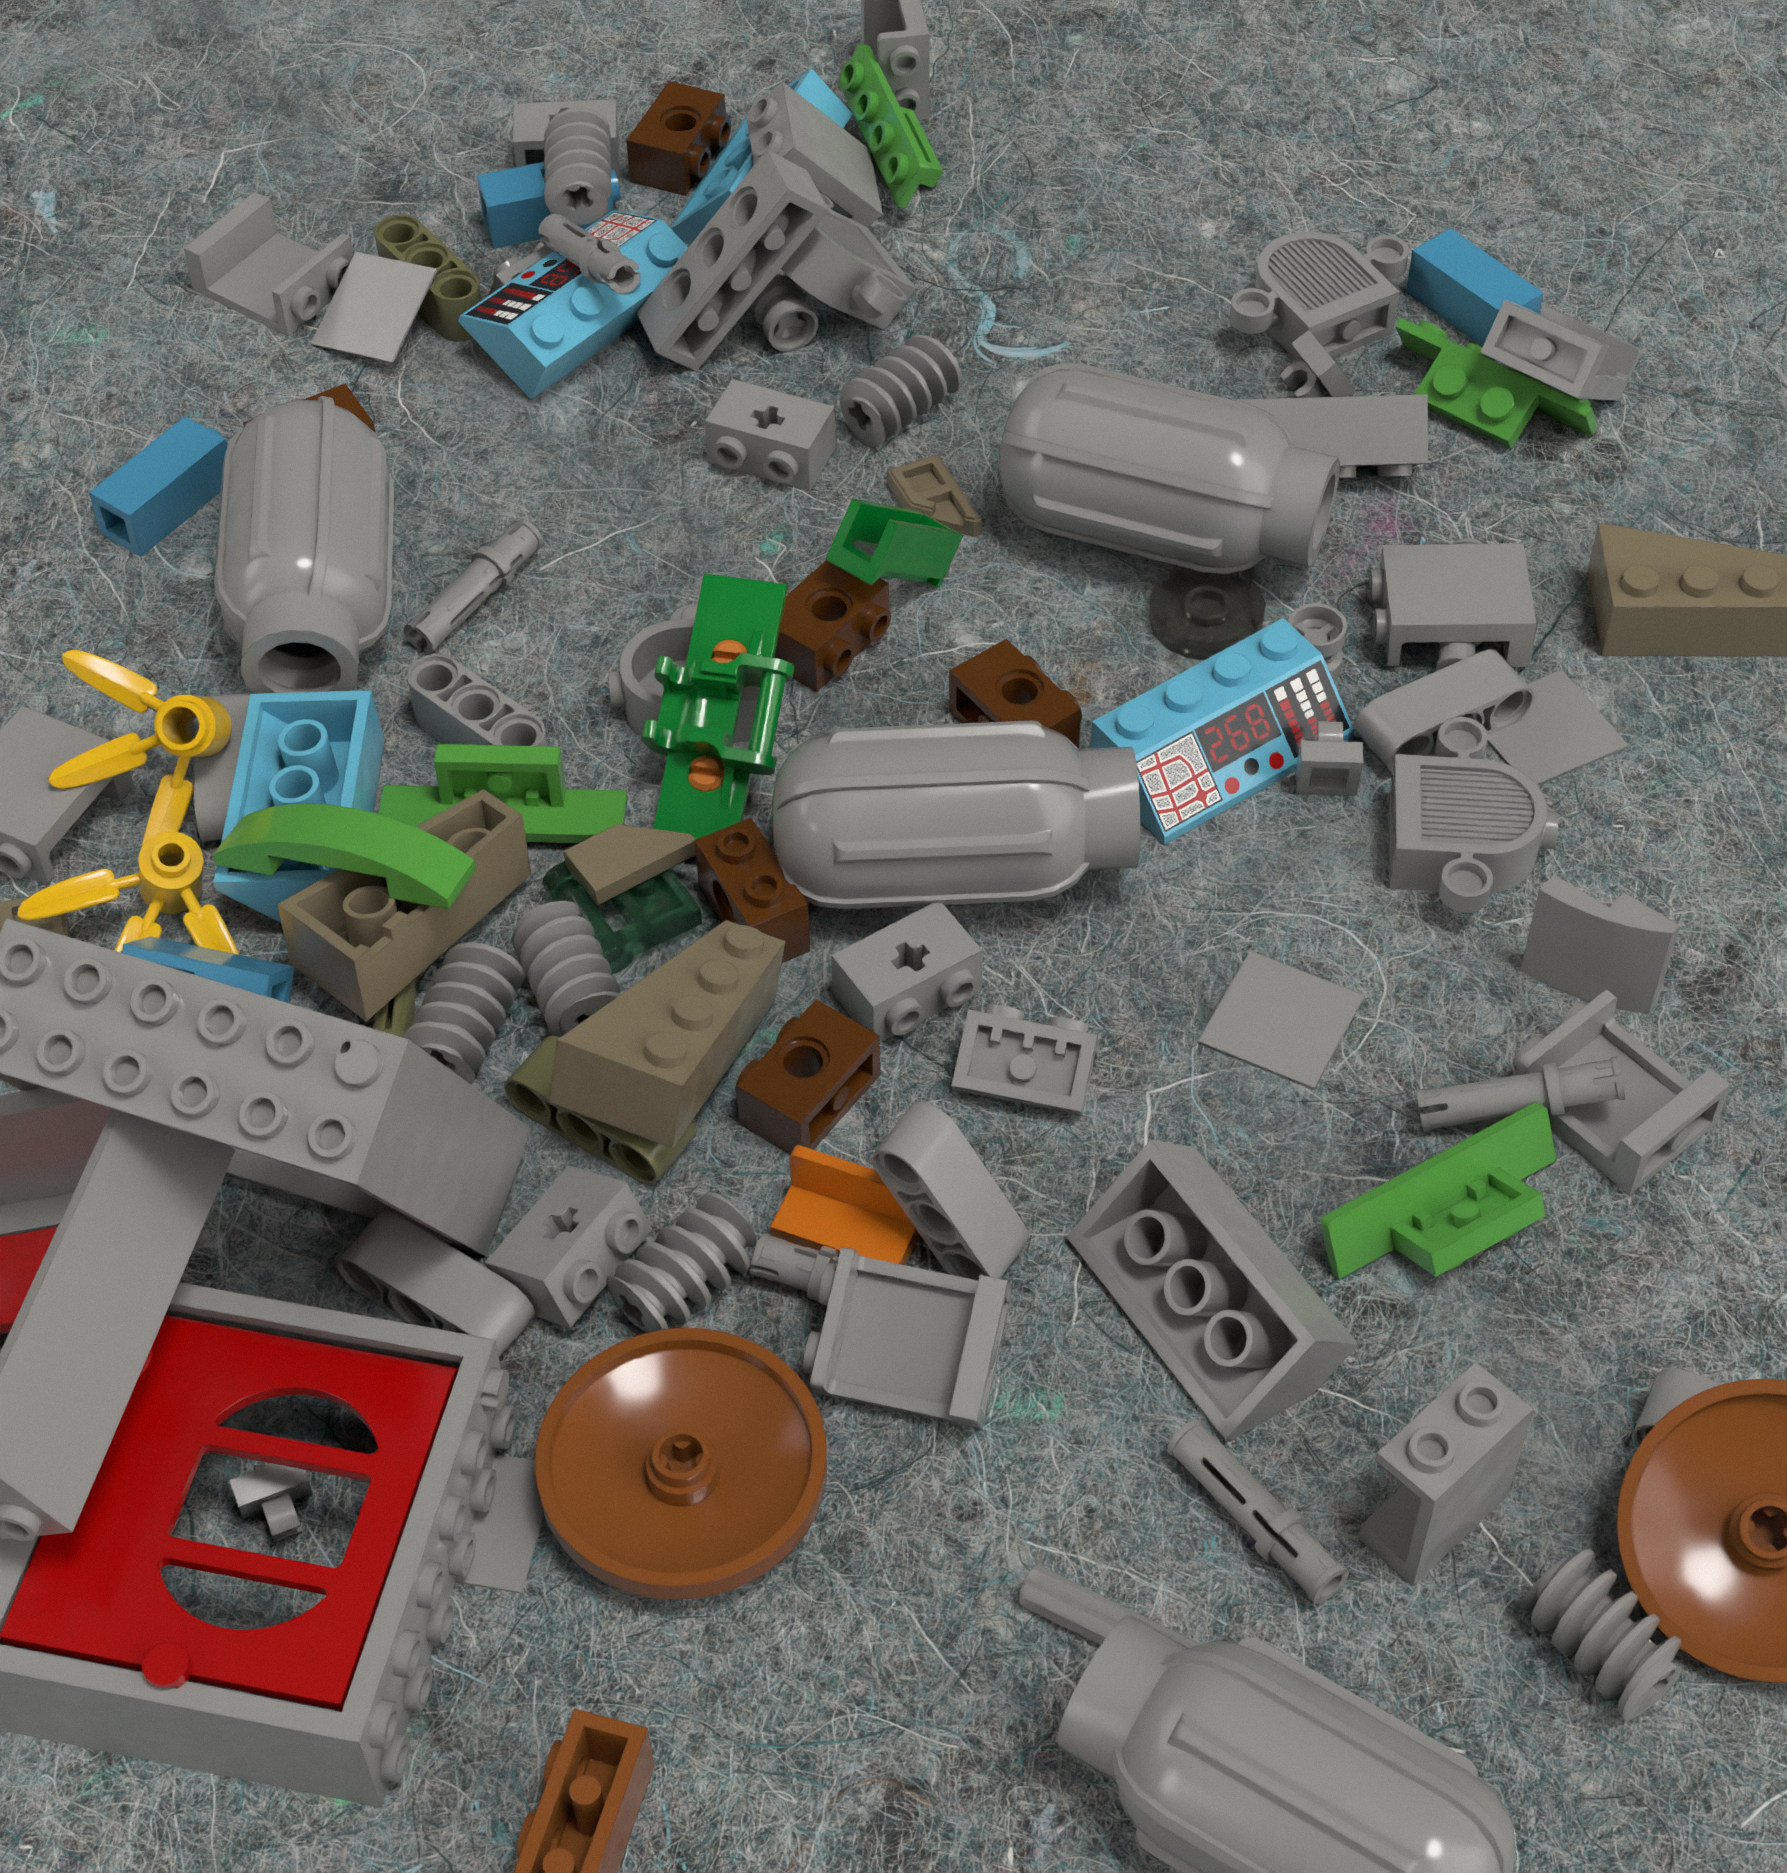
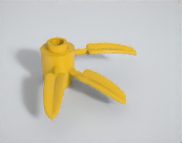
(172, 731)
(167, 881)

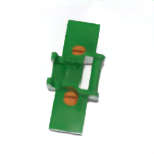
(700, 706)

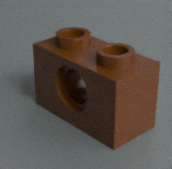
(678, 138)
(830, 623)
(1011, 687)
(749, 888)
(838, 1068)

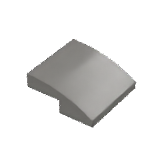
(1597, 948)

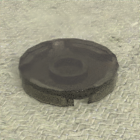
(1204, 612)

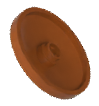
(681, 1463)
(1710, 1527)

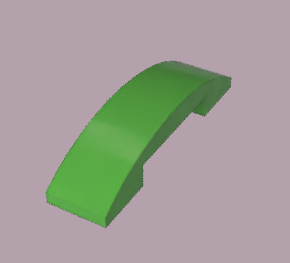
(413, 861)

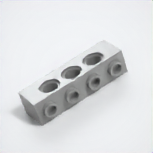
(732, 260)

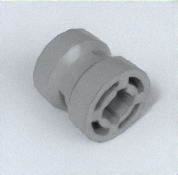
(785, 315)
(1324, 629)

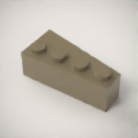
(1685, 596)
(372, 946)
(671, 1036)

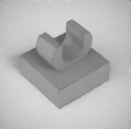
(1317, 369)
(1328, 763)
(272, 1492)

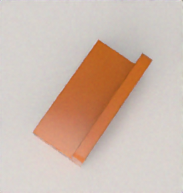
(840, 1207)

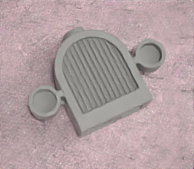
(849, 270)
(1323, 288)
(635, 683)
(1464, 820)

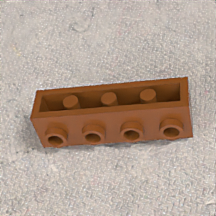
(589, 1798)

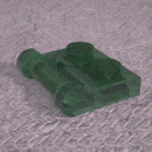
(652, 910)

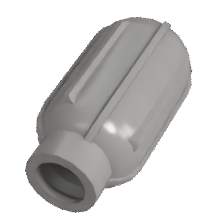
(1162, 471)
(304, 546)
(951, 814)
(1272, 1768)

